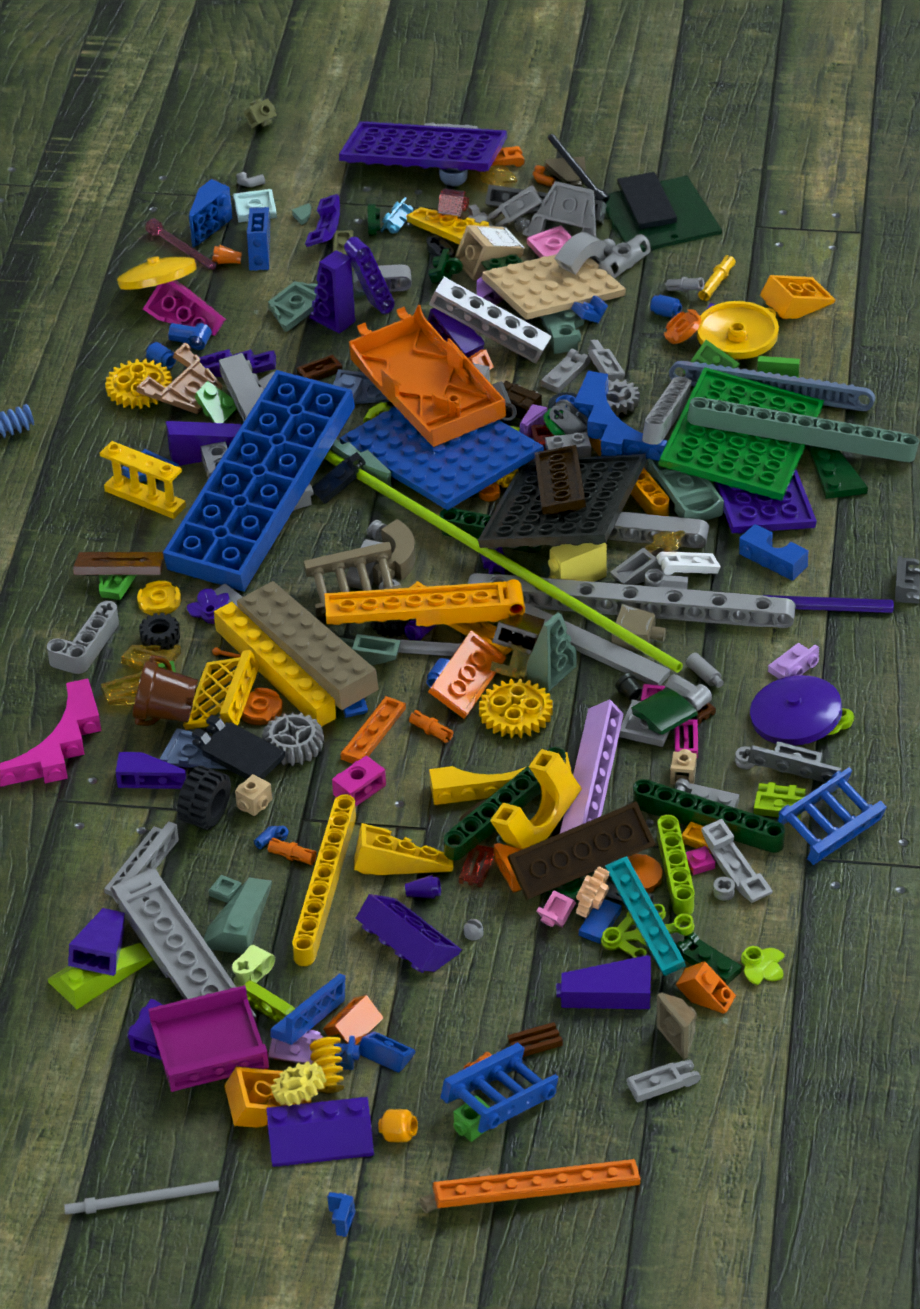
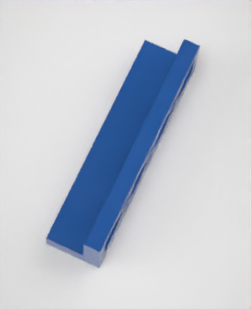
(310, 1011)

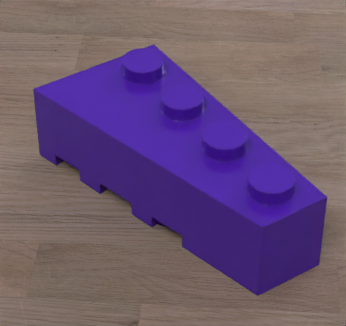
(334, 293)

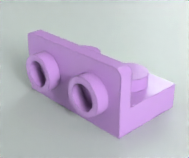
(794, 661)
(297, 1052)

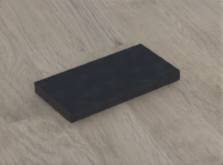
(647, 200)

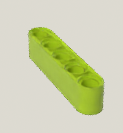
(675, 865)

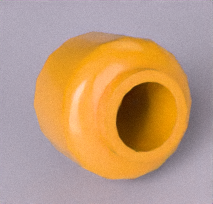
(398, 1125)

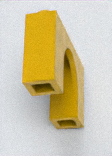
(558, 793)

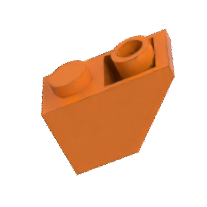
(705, 988)

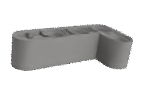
(82, 651)

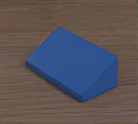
(385, 1051)

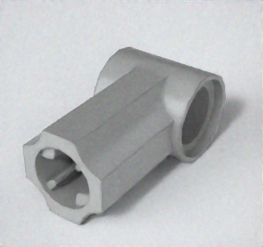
(656, 578)
(696, 695)

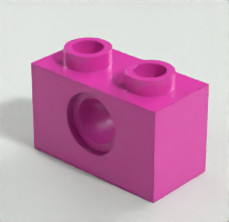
(360, 780)

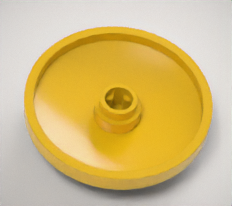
(156, 272)
(739, 328)

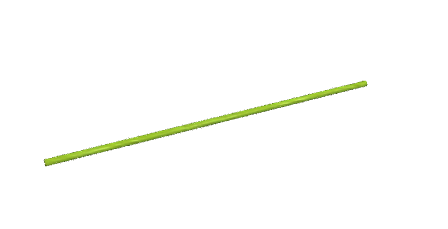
(514, 567)

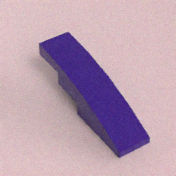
(260, 362)

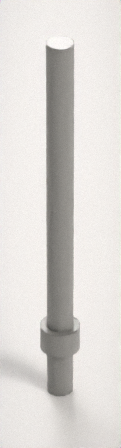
(90, 1205)

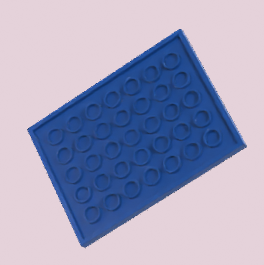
(447, 471)

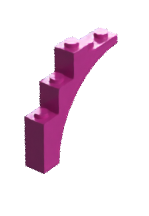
(64, 742)

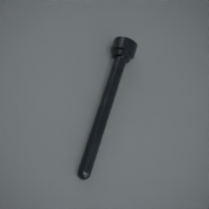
(598, 193)

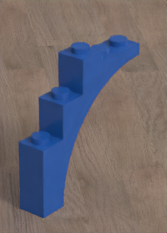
(604, 425)

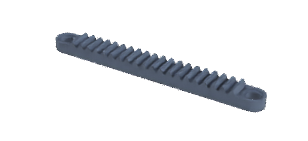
(832, 393)

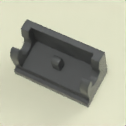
(907, 581)

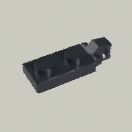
(338, 478)

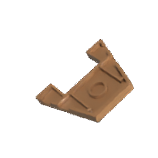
(184, 387)

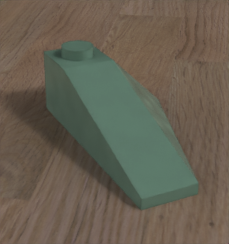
(552, 654)
(238, 921)

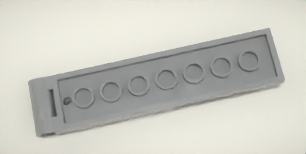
(170, 936)

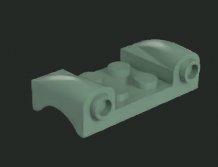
(692, 495)

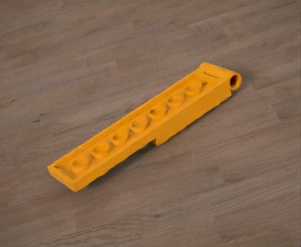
(428, 604)

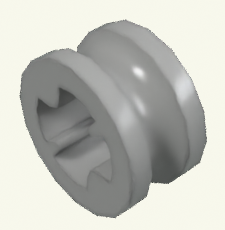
(374, 530)
(741, 753)
(724, 893)

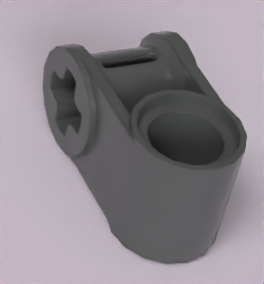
(571, 420)

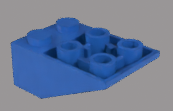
(209, 211)

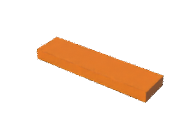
(373, 730)

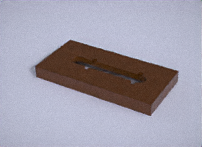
(119, 563)

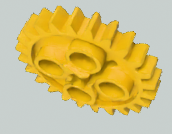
(123, 382)
(516, 708)

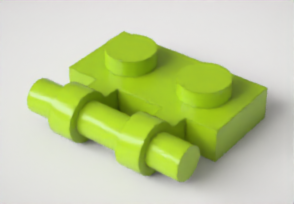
(773, 797)

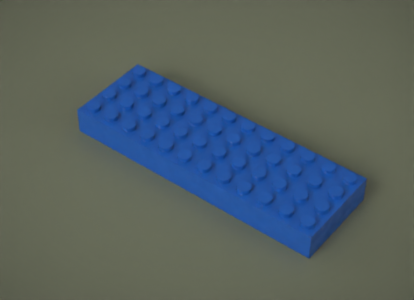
(259, 480)

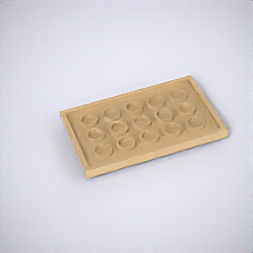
(544, 288)

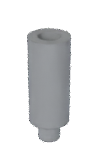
(704, 670)

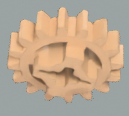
(592, 892)

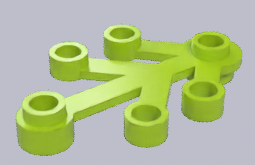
(623, 936)

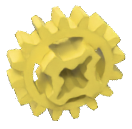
(298, 1083)

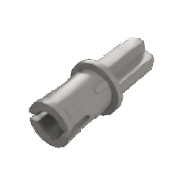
(685, 284)

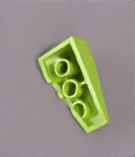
(82, 985)

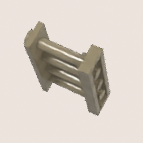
(353, 558)

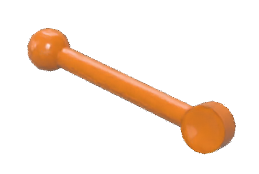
(216, 651)

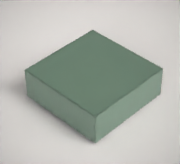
(224, 888)

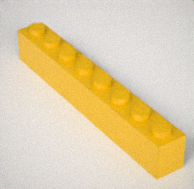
(275, 664)

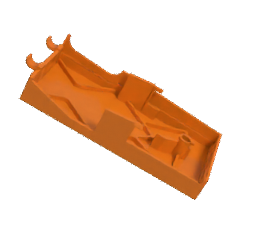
(426, 378)

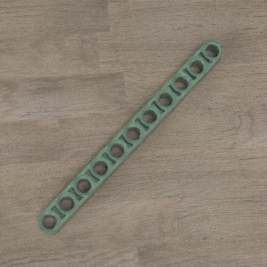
(803, 429)

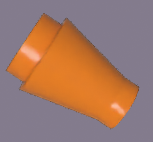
(225, 255)

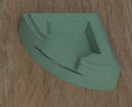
(302, 213)

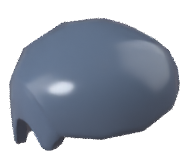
(453, 176)

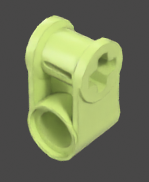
(252, 965)

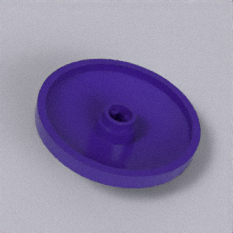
(796, 710)

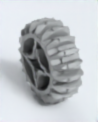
(296, 735)

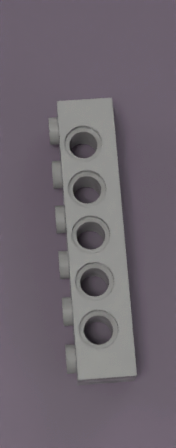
(490, 320)

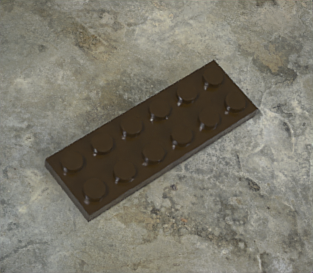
(559, 480)
(581, 850)

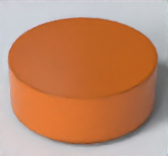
(490, 493)

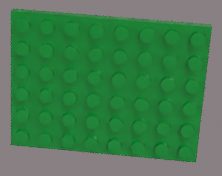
(736, 458)

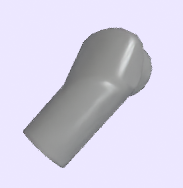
(249, 182)

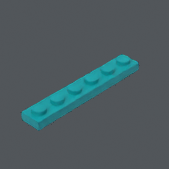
(645, 916)

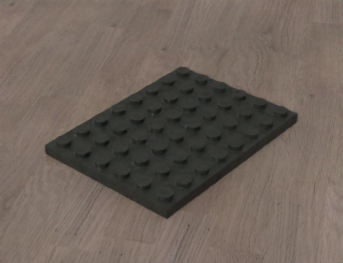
(520, 517)

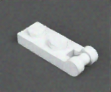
(688, 562)

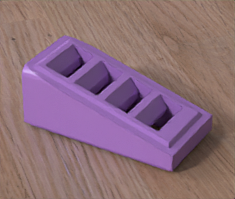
(533, 417)

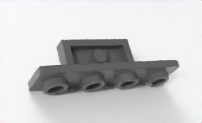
(793, 760)

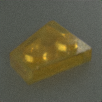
(122, 690)

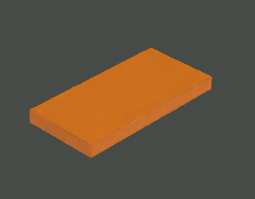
(466, 675)

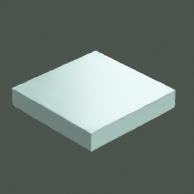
(253, 199)

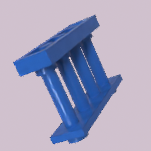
(836, 836)
(493, 1069)

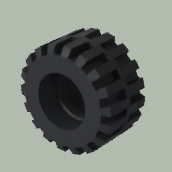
(203, 797)

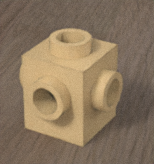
(253, 795)

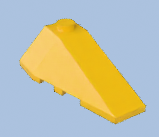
(386, 855)

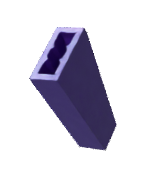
(188, 437)
(99, 943)
(608, 986)

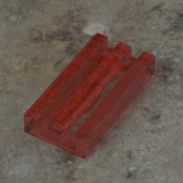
(471, 879)

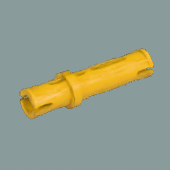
(720, 273)

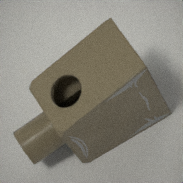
(639, 623)

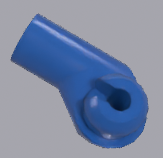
(277, 832)

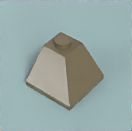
(563, 171)
(676, 1022)

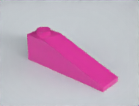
(179, 305)

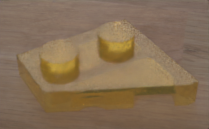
(138, 654)

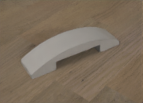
(733, 863)

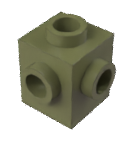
(260, 113)

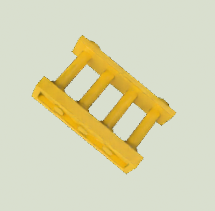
(137, 492)

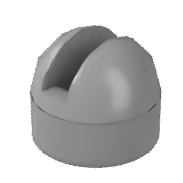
(473, 929)

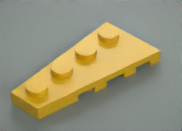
(442, 225)

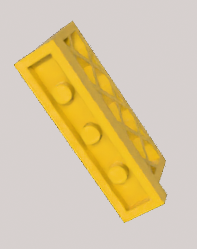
(236, 693)

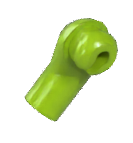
(374, 411)

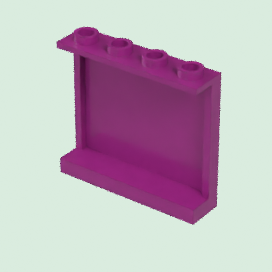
(207, 1038)

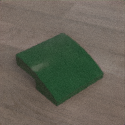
(664, 711)

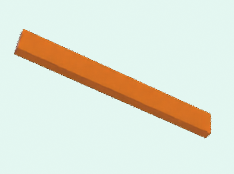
(536, 1183)

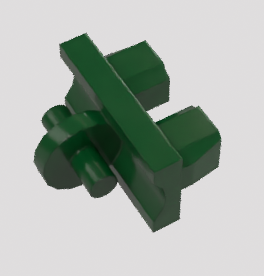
(444, 267)

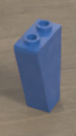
(258, 238)

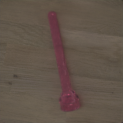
(155, 227)

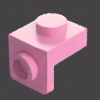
(556, 909)

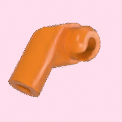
(541, 178)

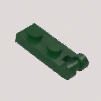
(720, 963)

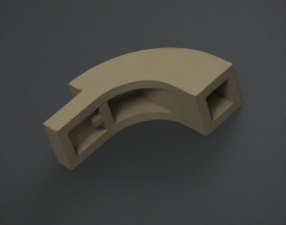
(402, 548)

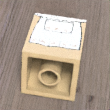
(483, 244)

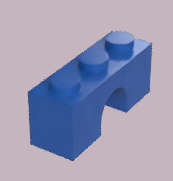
(786, 561)

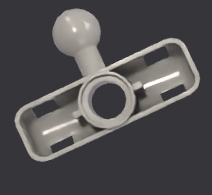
(624, 254)

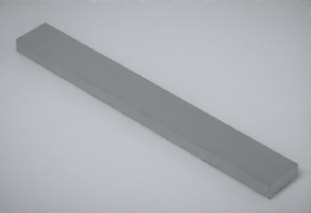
(609, 652)

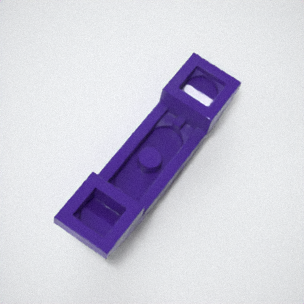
(329, 217)

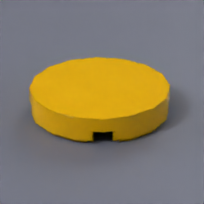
(159, 598)

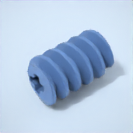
(15, 420)

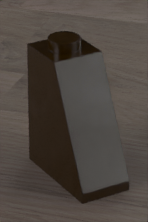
(519, 632)

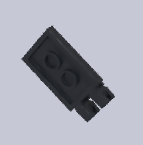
(237, 749)

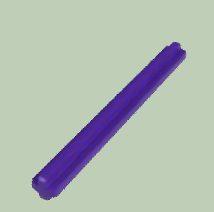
(840, 604)

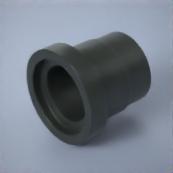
(628, 686)

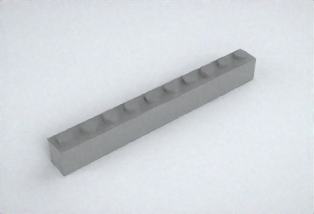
(245, 392)

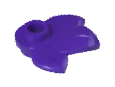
(207, 604)

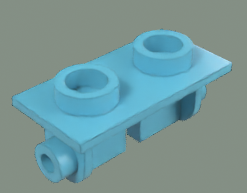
(397, 218)

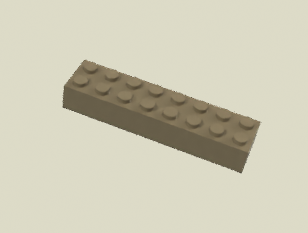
(310, 644)

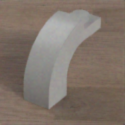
(578, 250)

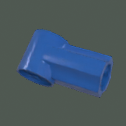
(194, 336)

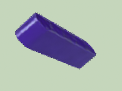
(369, 275)

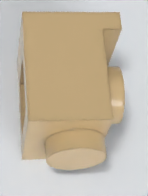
(684, 762)

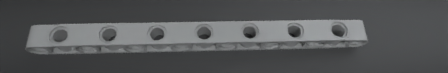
(663, 602)

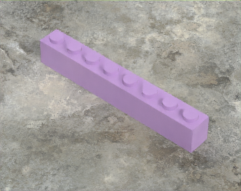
(594, 763)

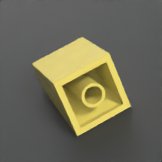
(578, 562)

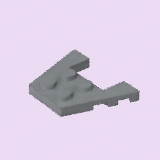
(565, 205)

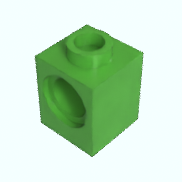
(467, 1121)

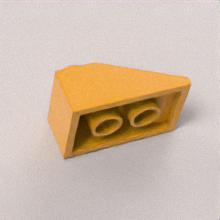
(795, 296)
(250, 1095)

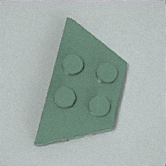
(293, 304)

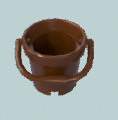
(163, 694)

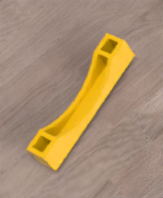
(456, 785)

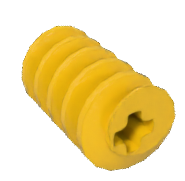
(324, 1055)

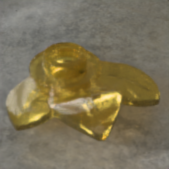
(498, 176)
(666, 540)

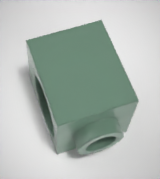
(564, 337)

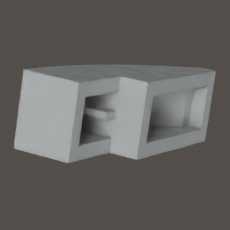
(634, 568)

